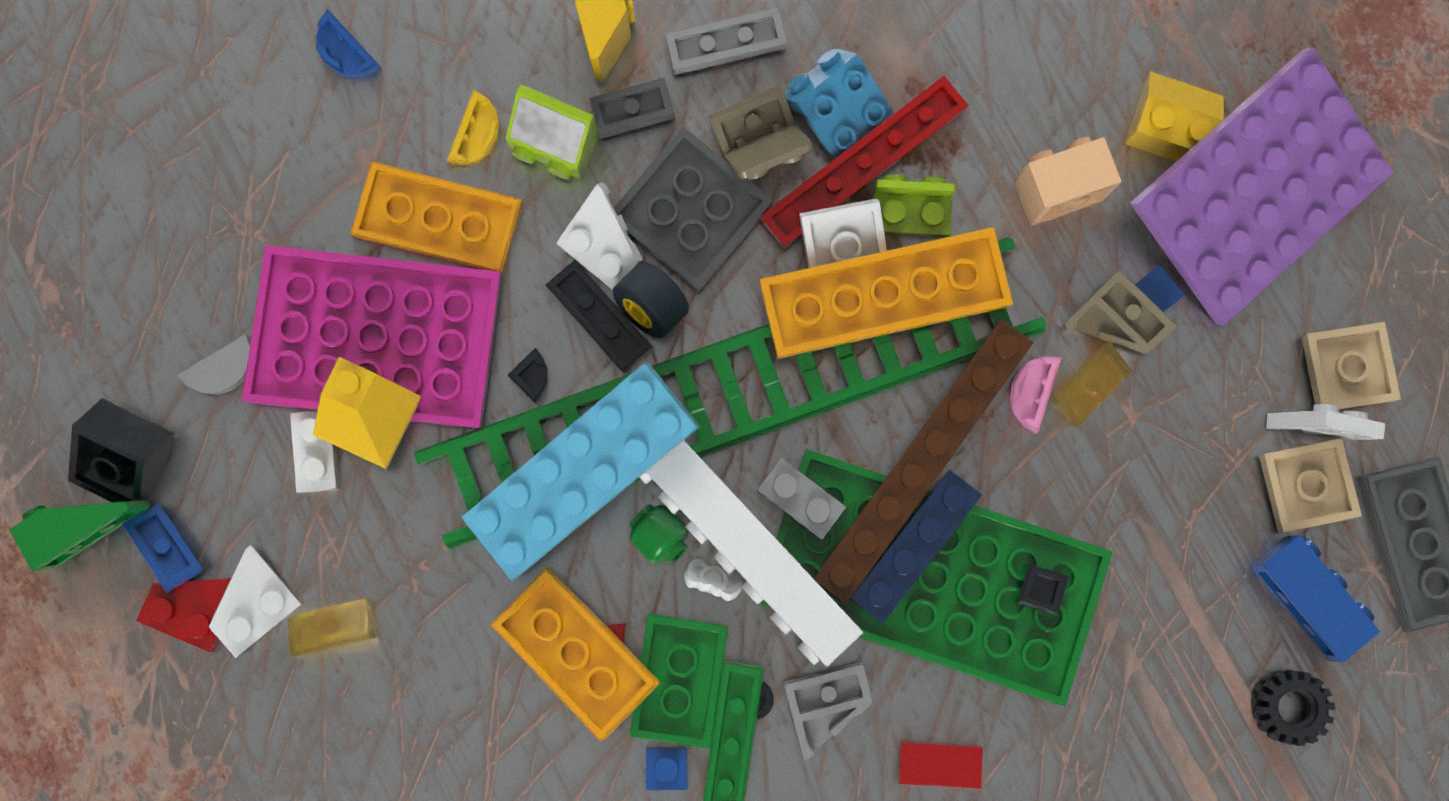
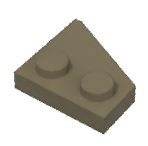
(1122, 316)

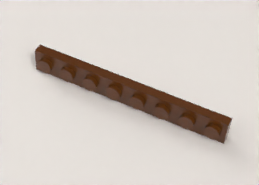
(922, 461)

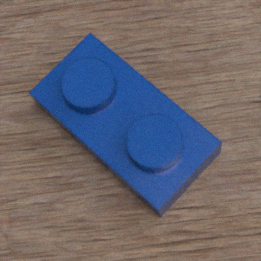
(162, 547)

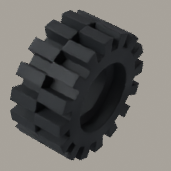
(1316, 713)

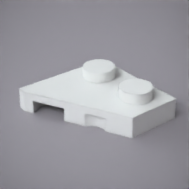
(251, 603)

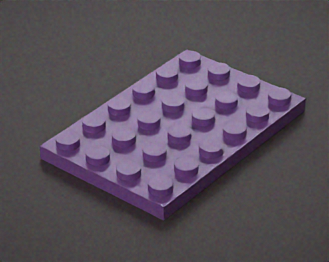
(1262, 186)

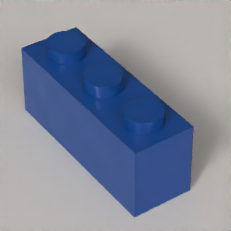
(1316, 598)

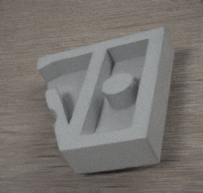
(826, 702)

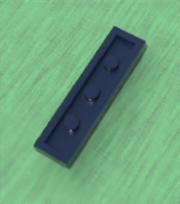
(916, 546)

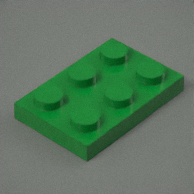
(689, 665)

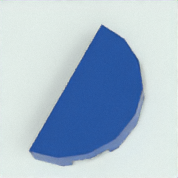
(341, 50)

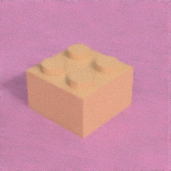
(1066, 180)

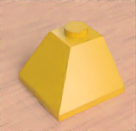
(364, 412)

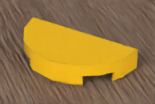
(476, 133)

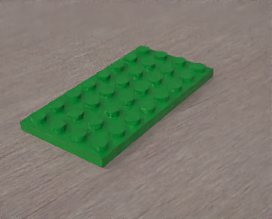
(966, 598)

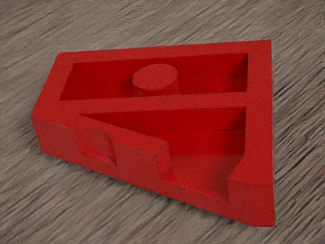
(185, 611)

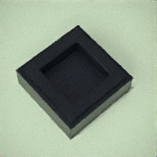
(1042, 589)

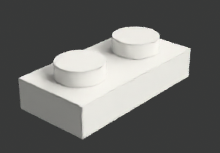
(313, 457)

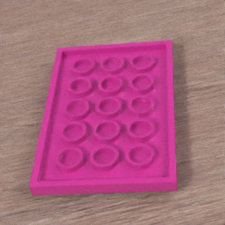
(393, 317)

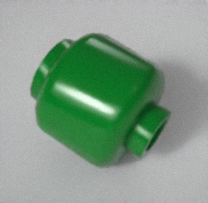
(658, 534)

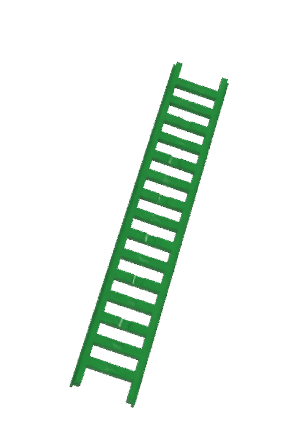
(746, 429)

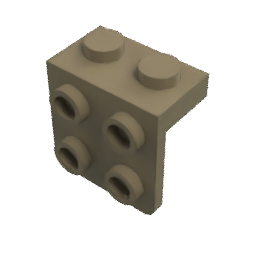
(759, 134)

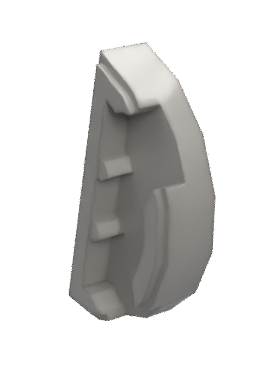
(221, 370)

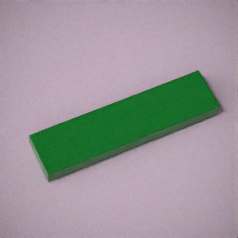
(733, 732)

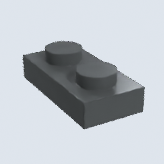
(632, 108)

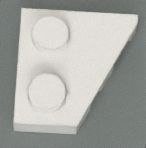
(600, 239)
(1328, 422)

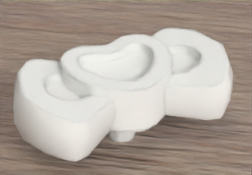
(712, 579)

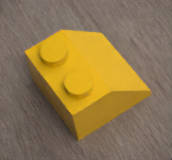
(605, 32)
(1173, 117)

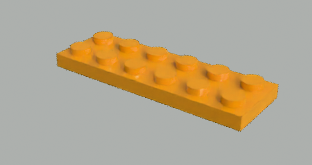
(885, 292)

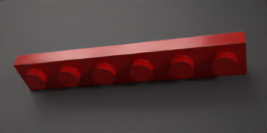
(866, 159)

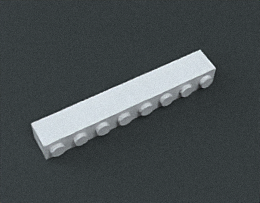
(754, 553)

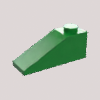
(57, 534)

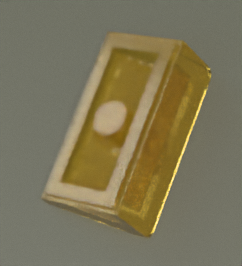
(1091, 384)
(330, 628)

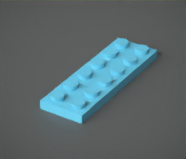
(580, 471)

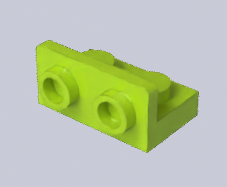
(915, 206)

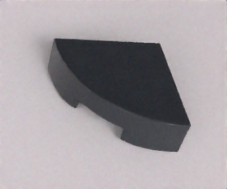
(531, 375)

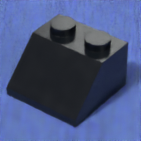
(117, 453)

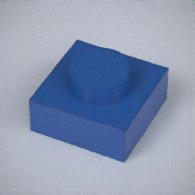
(666, 768)

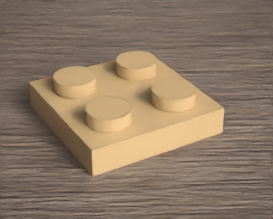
(1351, 366)
(1310, 485)

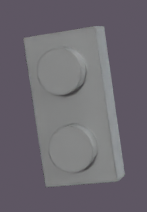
(801, 499)

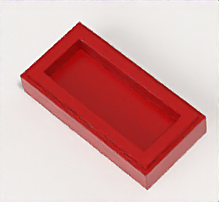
(940, 765)

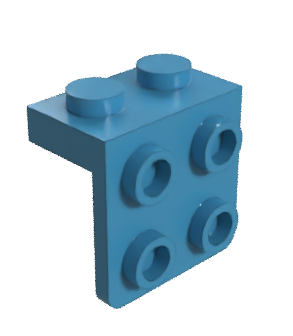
(838, 100)

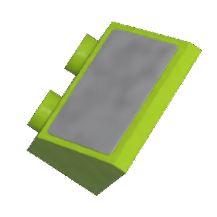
(551, 133)

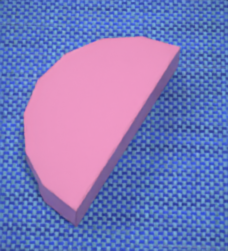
(1031, 391)

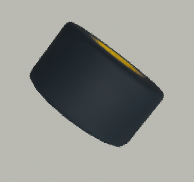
(650, 299)

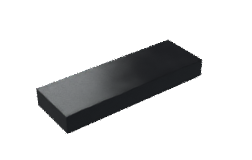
(599, 316)

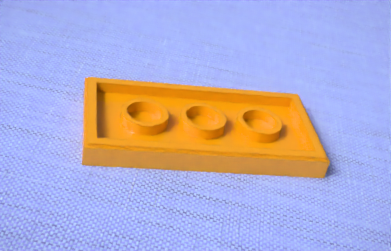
(436, 218)
(575, 654)

